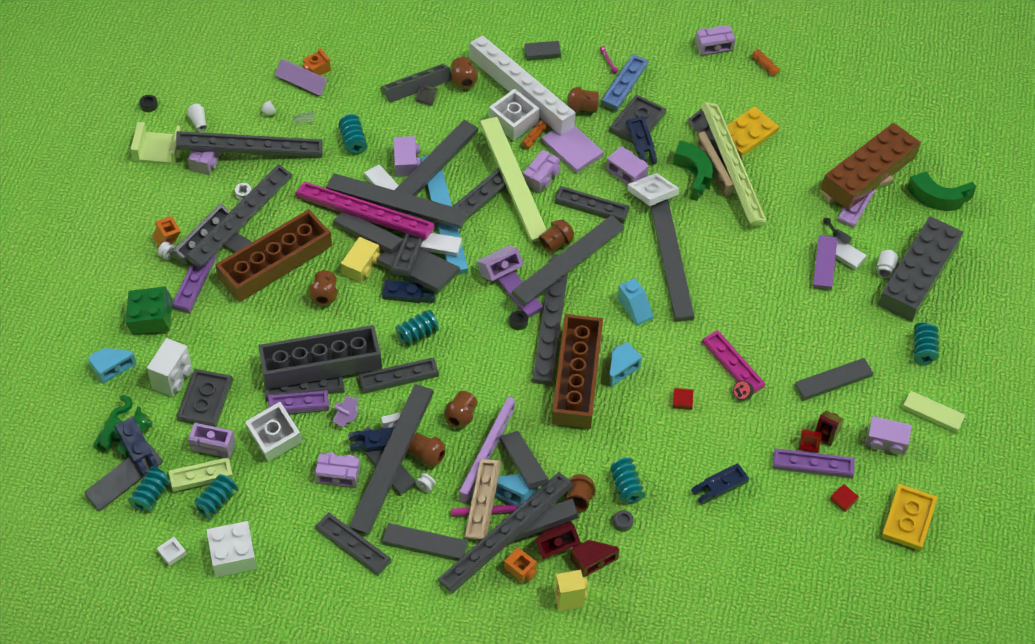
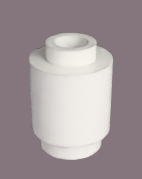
(887, 263)

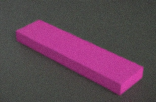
(732, 360)

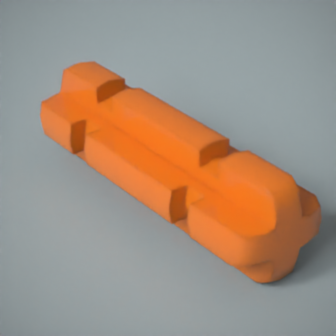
(765, 62)
(534, 135)

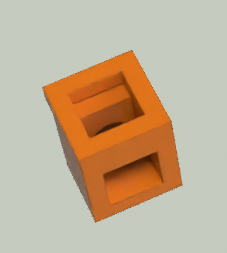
(317, 63)
(166, 231)
(517, 560)

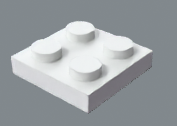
(653, 189)

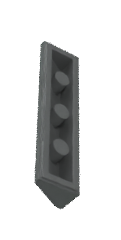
(410, 84)
(199, 233)
(117, 481)

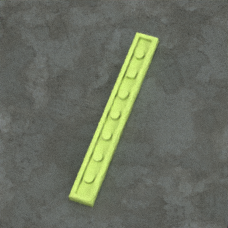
(734, 164)
(513, 178)

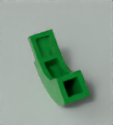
(698, 163)
(939, 197)

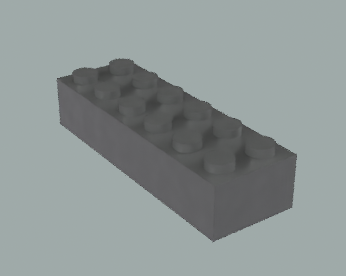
(920, 268)
(320, 357)

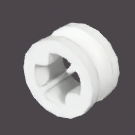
(242, 187)
(164, 250)
(425, 482)

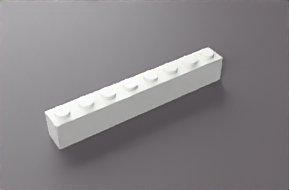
(512, 76)

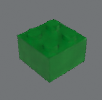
(149, 310)

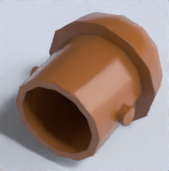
(463, 73)
(583, 100)
(556, 236)
(323, 289)
(460, 410)
(427, 449)
(581, 492)

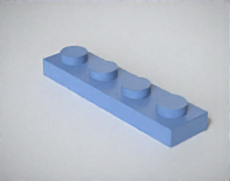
(624, 82)

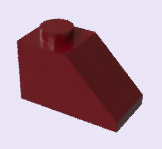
(830, 426)
(557, 539)
(593, 556)

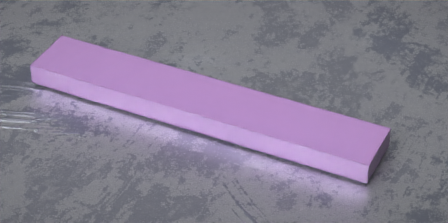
(488, 448)

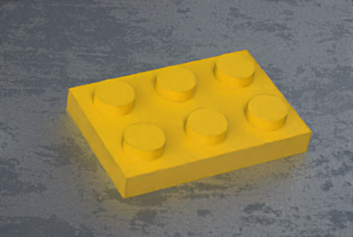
(751, 130)
(909, 517)

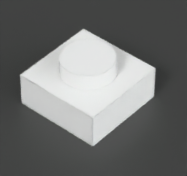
(390, 420)
(171, 551)

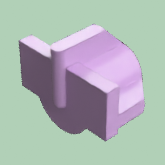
(346, 411)

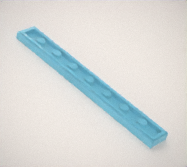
(439, 193)

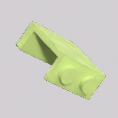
(154, 146)

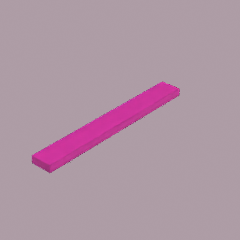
(365, 210)

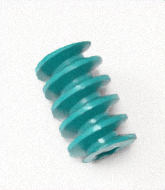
(352, 134)
(417, 326)
(925, 343)
(626, 480)
(149, 489)
(214, 494)

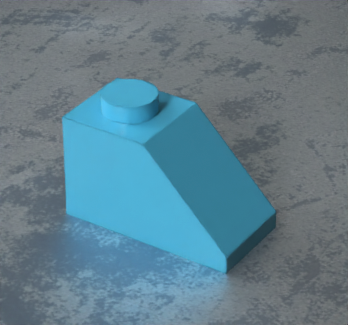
(635, 301)
(110, 363)
(623, 363)
(513, 490)

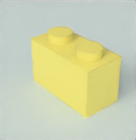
(360, 260)
(570, 590)

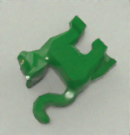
(109, 433)

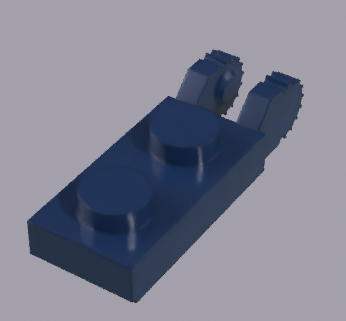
(641, 138)
(407, 292)
(374, 439)
(135, 443)
(721, 483)

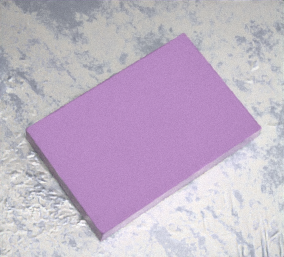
(573, 148)

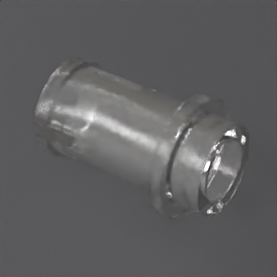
(304, 118)

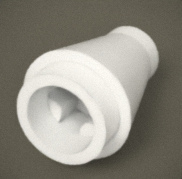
(197, 116)

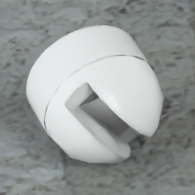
(268, 108)

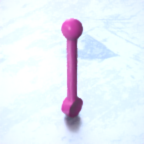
(614, 69)

